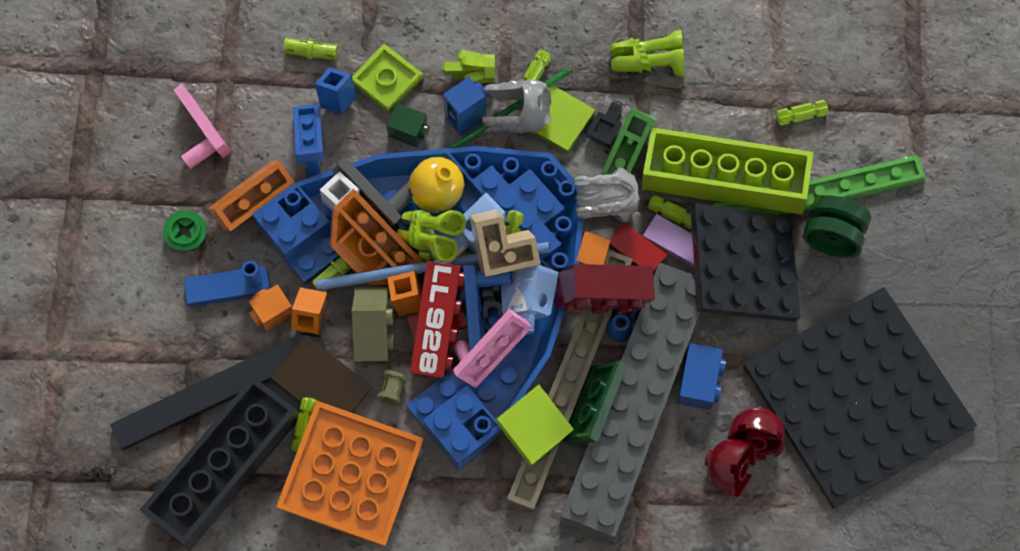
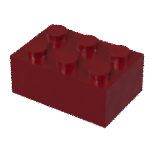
(604, 288)

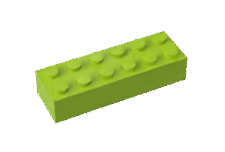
(727, 171)

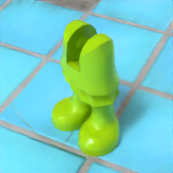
(632, 56)
(422, 232)

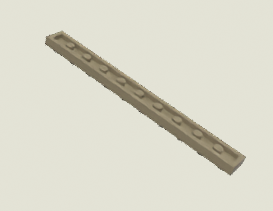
(565, 393)

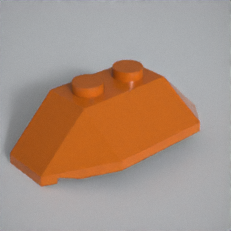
(366, 238)

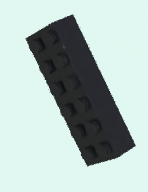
(220, 463)

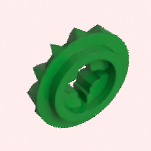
(185, 219)

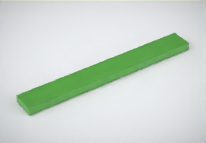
(857, 182)

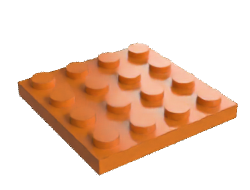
(350, 473)

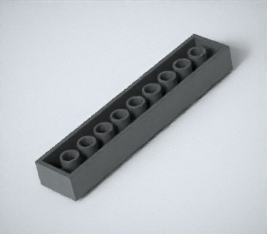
(652, 361)

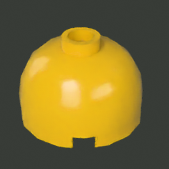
(436, 184)

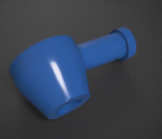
(620, 334)

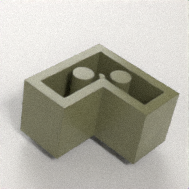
(370, 320)

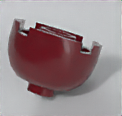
(760, 428)
(729, 465)

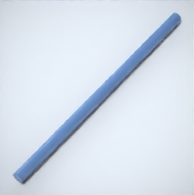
(382, 274)

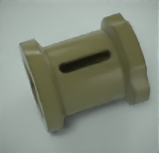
(391, 388)

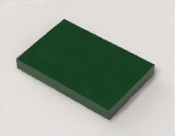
(595, 402)

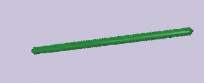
(507, 111)

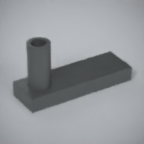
(387, 210)

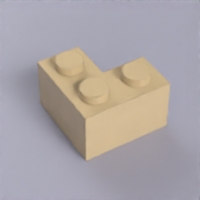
(499, 251)

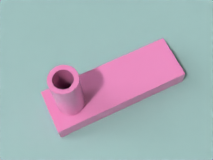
(211, 143)
(491, 349)

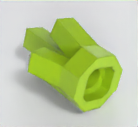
(473, 65)

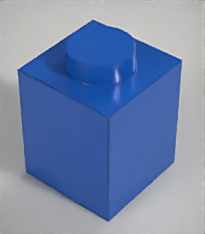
(335, 90)

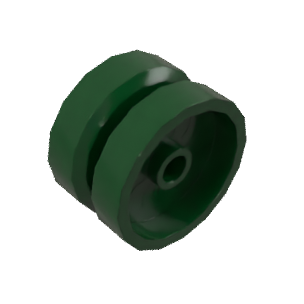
(837, 226)

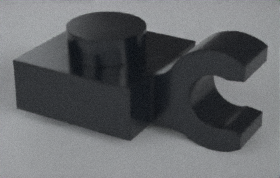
(606, 126)
(490, 301)

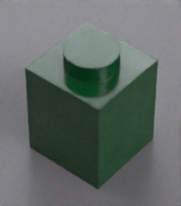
(408, 125)

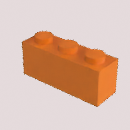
(251, 195)

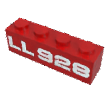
(436, 319)

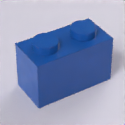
(465, 105)
(700, 376)

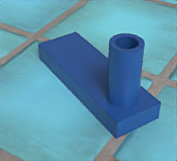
(308, 138)
(474, 281)
(226, 285)

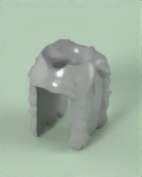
(535, 108)
(607, 195)

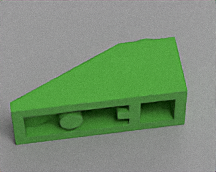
(630, 142)

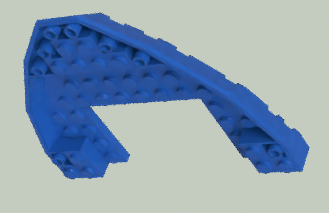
(524, 181)

